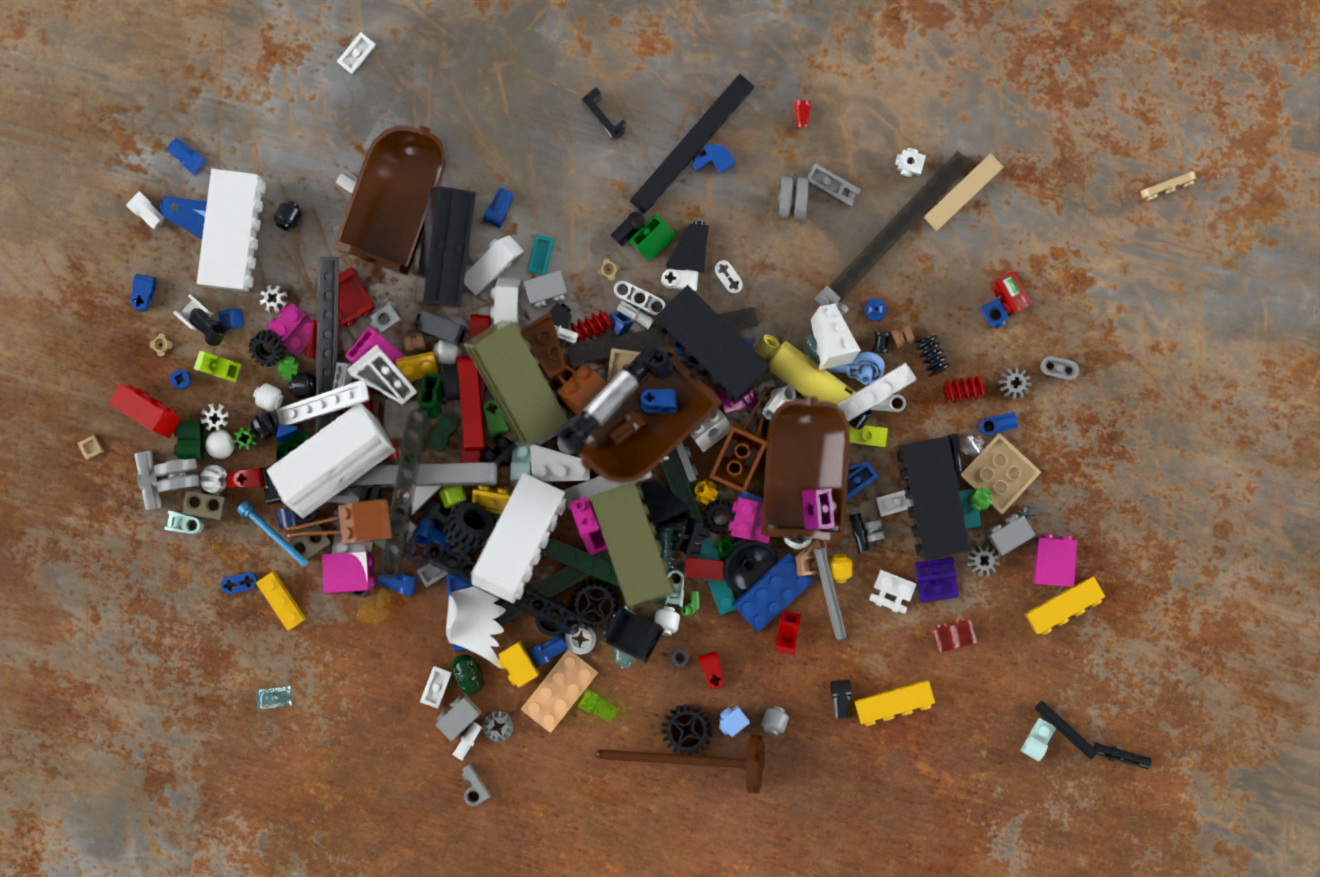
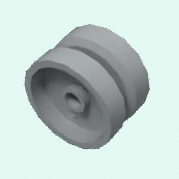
(790, 197)
(176, 473)

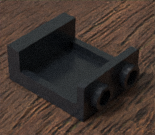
(589, 103)
(632, 634)

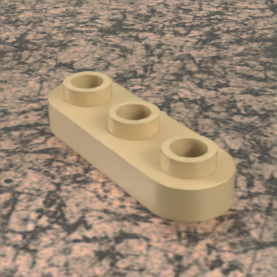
(1168, 186)

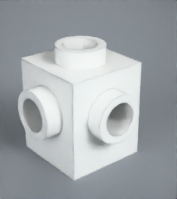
(910, 169)

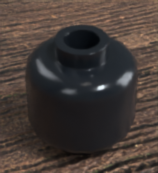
(287, 216)
(303, 385)

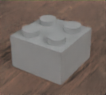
(546, 289)
(1010, 534)
(458, 718)

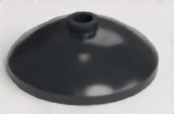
(743, 576)

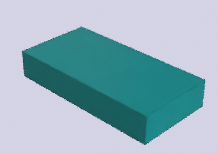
(540, 255)

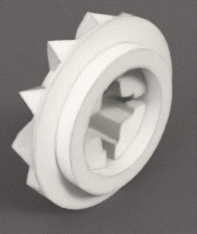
(586, 646)

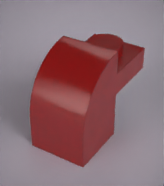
(787, 633)

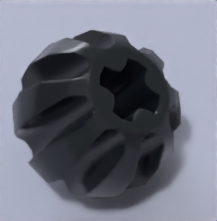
(264, 425)

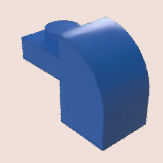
(715, 154)

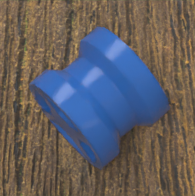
(184, 380)

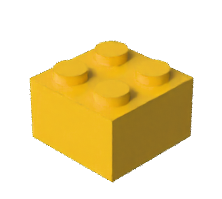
(518, 664)

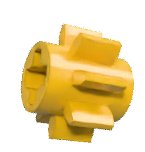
(706, 491)

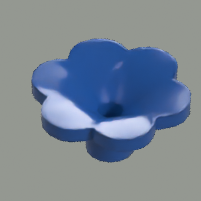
(871, 313)

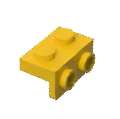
(417, 366)
(493, 499)

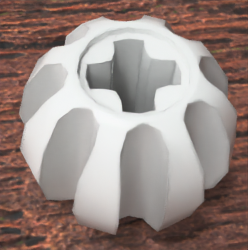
(279, 297)
(210, 413)
(213, 479)

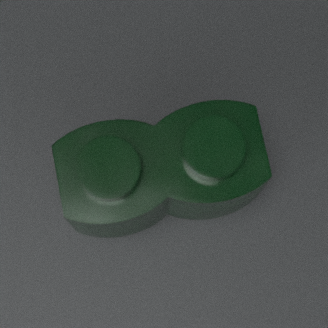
(431, 395)
(441, 435)
(189, 440)

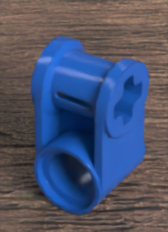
(143, 290)
(661, 401)

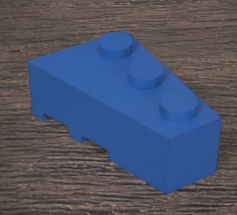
(859, 478)

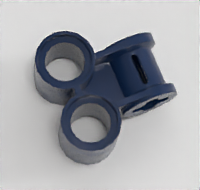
(288, 518)

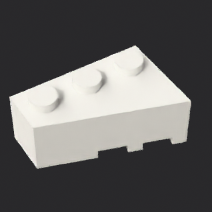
(833, 338)
(382, 375)
(556, 466)

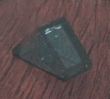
(273, 697)

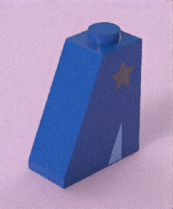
(185, 213)

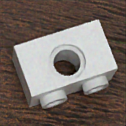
(711, 430)

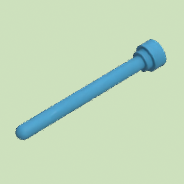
(247, 510)

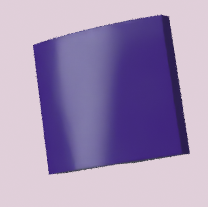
(936, 580)

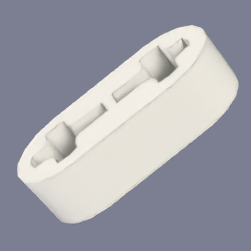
(732, 274)

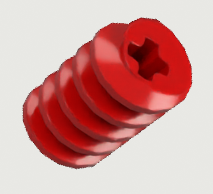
(592, 326)
(966, 389)

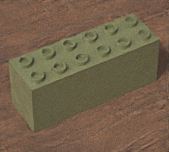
(516, 382)
(632, 545)

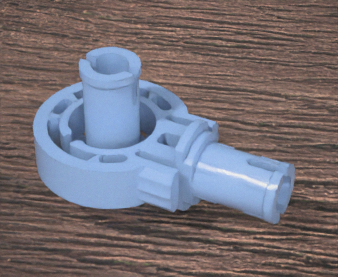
(863, 368)

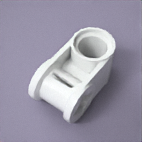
(682, 278)

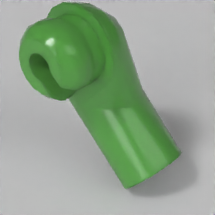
(692, 606)

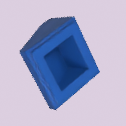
(231, 318)
(620, 323)
(285, 432)

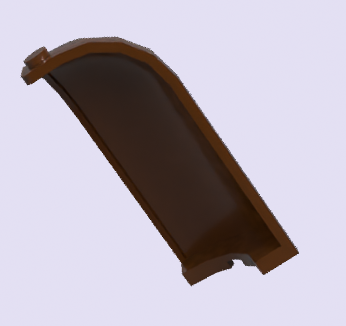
(392, 197)
(664, 431)
(804, 452)

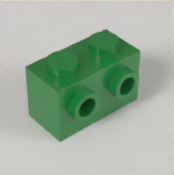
(653, 238)

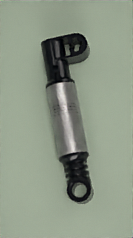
(615, 394)

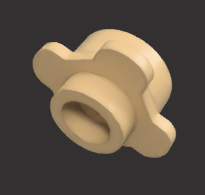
(609, 274)
(161, 339)

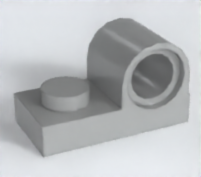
(477, 785)

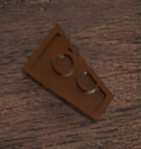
(545, 345)

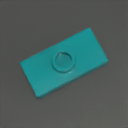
(971, 516)

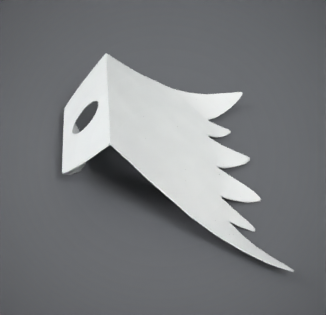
(472, 621)

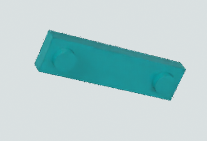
(720, 590)

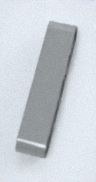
(595, 486)

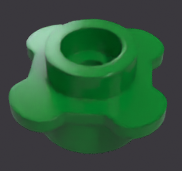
(719, 545)

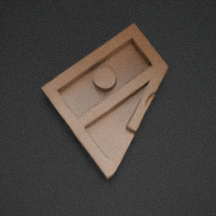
(806, 560)

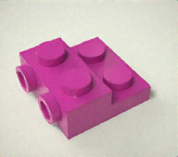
(293, 327)
(747, 520)

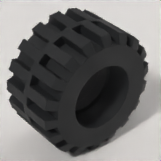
(463, 536)

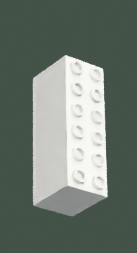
(231, 230)
(331, 460)
(519, 538)

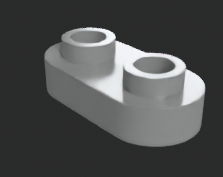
(1059, 367)

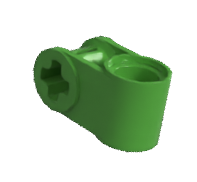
(495, 422)

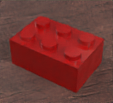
(145, 410)

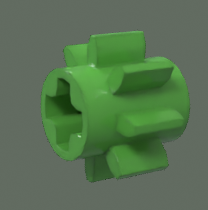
(288, 368)
(241, 435)
(980, 499)

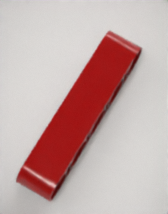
(470, 404)

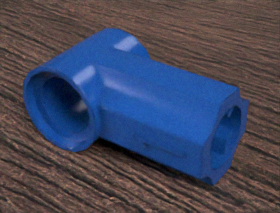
(189, 158)
(497, 211)
(999, 423)
(428, 534)
(402, 583)
(544, 652)

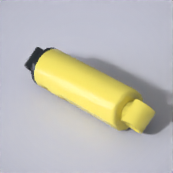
(805, 375)

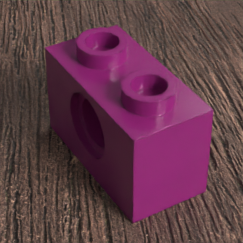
(818, 508)

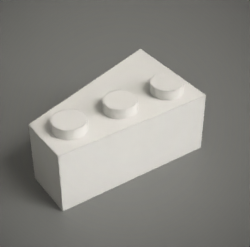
(491, 264)
(506, 300)

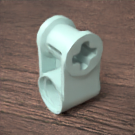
(180, 523)
(678, 592)

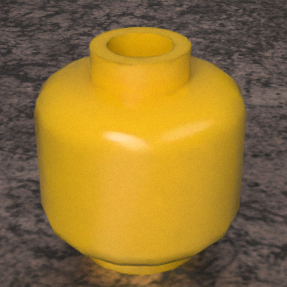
(840, 567)

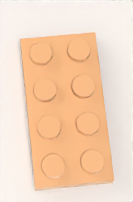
(559, 690)

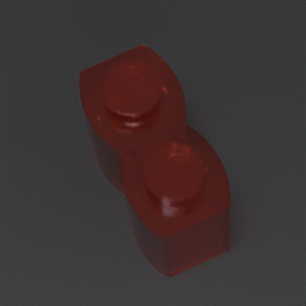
(954, 635)

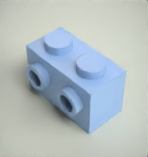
(732, 721)

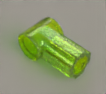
(594, 704)

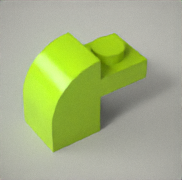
(217, 366)

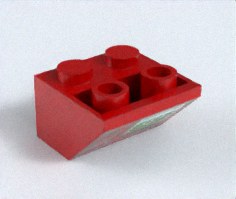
(1011, 293)

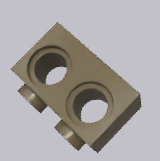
(204, 508)
(312, 547)

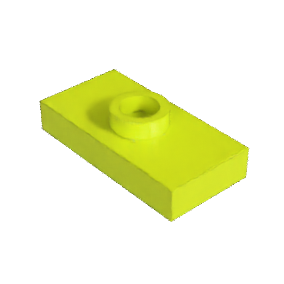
(869, 436)

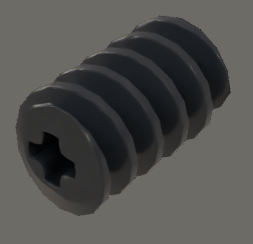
(932, 355)

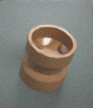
(898, 337)
(413, 343)

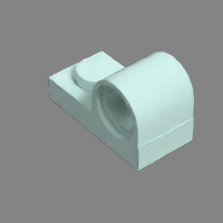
(520, 461)
(1037, 740)

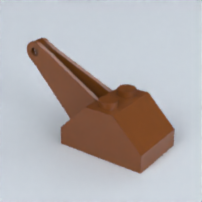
(578, 387)
(741, 452)
(358, 522)

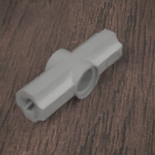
(147, 480)

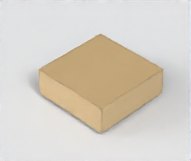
(90, 447)

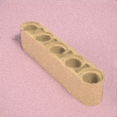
(963, 192)

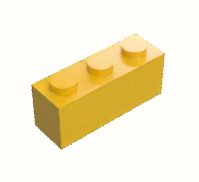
(281, 601)

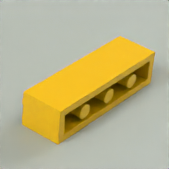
(1064, 605)
(893, 702)

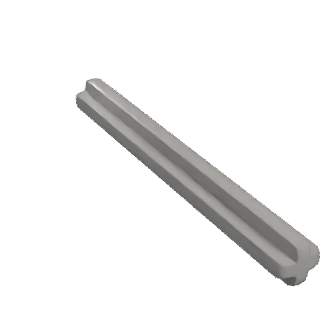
(830, 593)

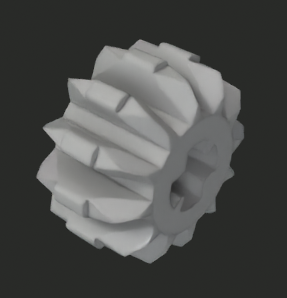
(1018, 389)
(976, 560)

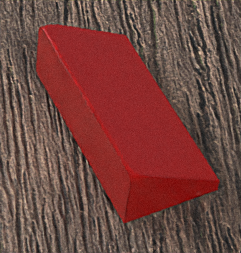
(704, 569)

